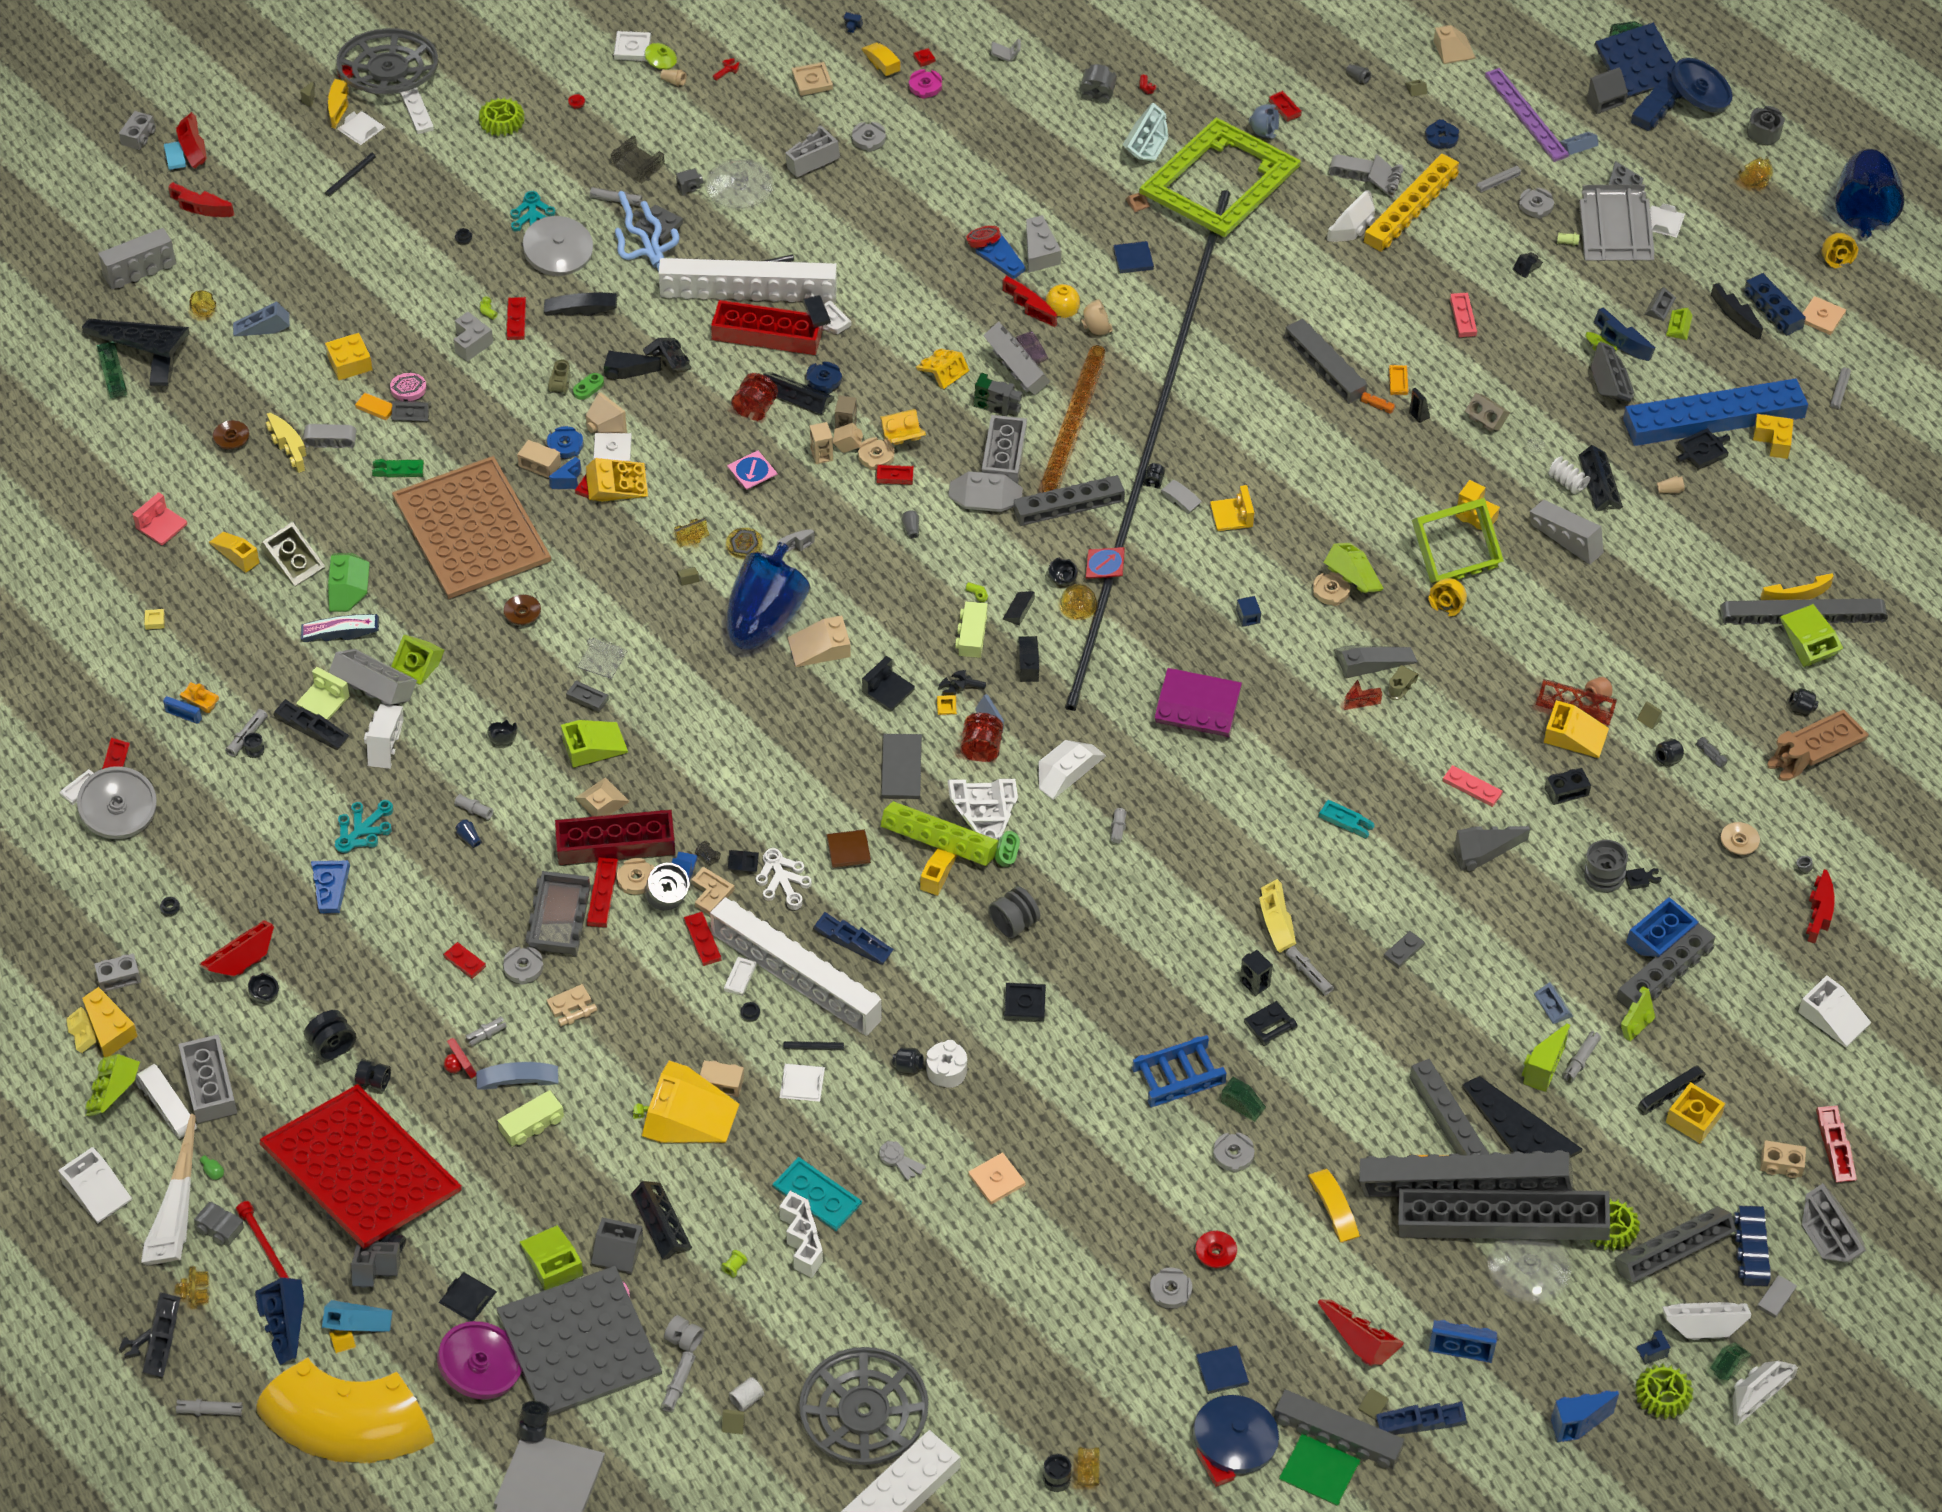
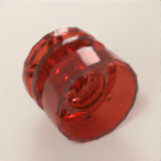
(755, 396)
(981, 737)

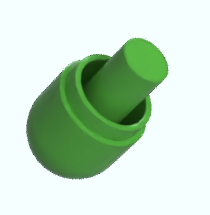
(212, 1168)

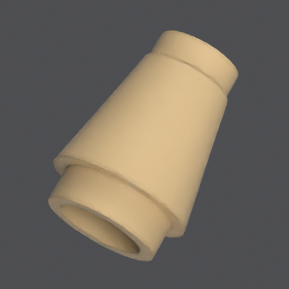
(675, 77)
(1671, 485)

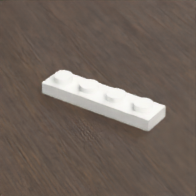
(417, 111)

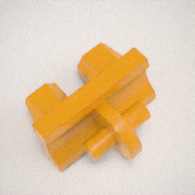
(200, 697)

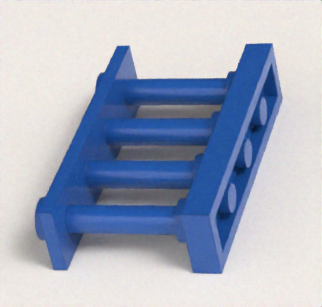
(1183, 1088)

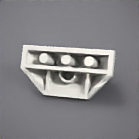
(1353, 219)
(1066, 765)
(1707, 1319)
(1759, 1387)

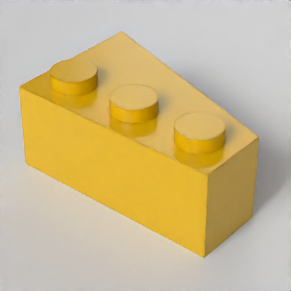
(109, 1023)

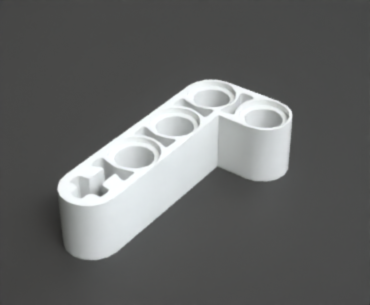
(164, 1098)

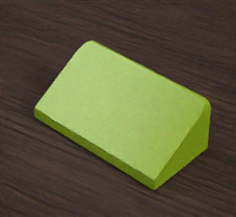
(1679, 323)

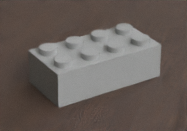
(137, 258)
(1005, 446)
(372, 676)
(207, 1078)

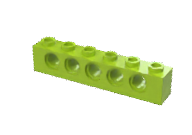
(939, 833)

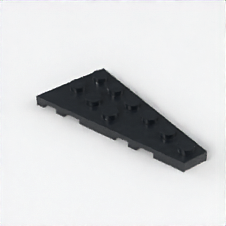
(147, 337)
(1514, 1123)

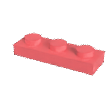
(1463, 314)
(1472, 786)

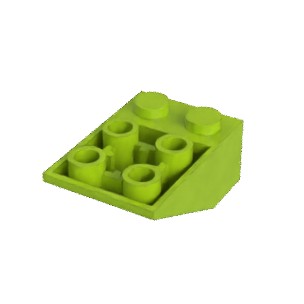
(1353, 566)
(1811, 635)
(592, 741)
(114, 1077)
(552, 1257)

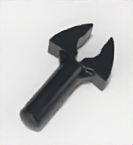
(964, 680)
(946, 683)
(135, 1344)

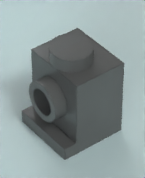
(689, 181)

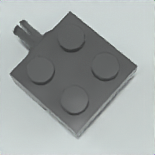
(667, 219)

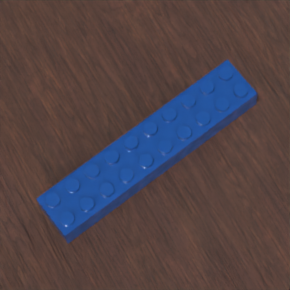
(1713, 410)

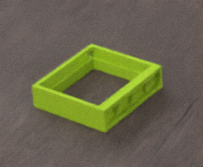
(1488, 532)

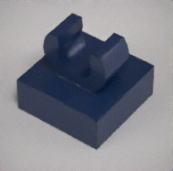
(853, 21)

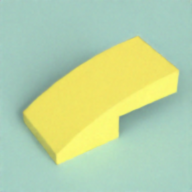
(82, 1029)

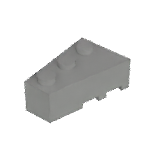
(812, 153)
(1041, 245)

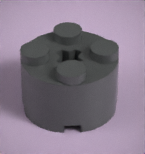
(1098, 83)
(1765, 125)

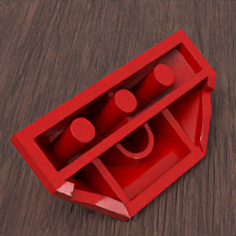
(241, 951)

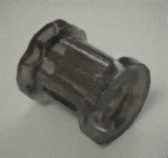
(707, 853)

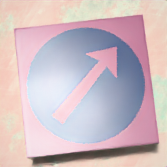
(752, 470)

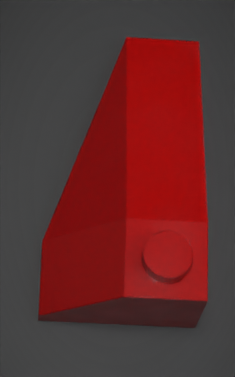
(1367, 1342)

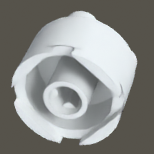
(946, 1064)

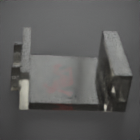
(635, 161)

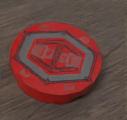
(983, 235)

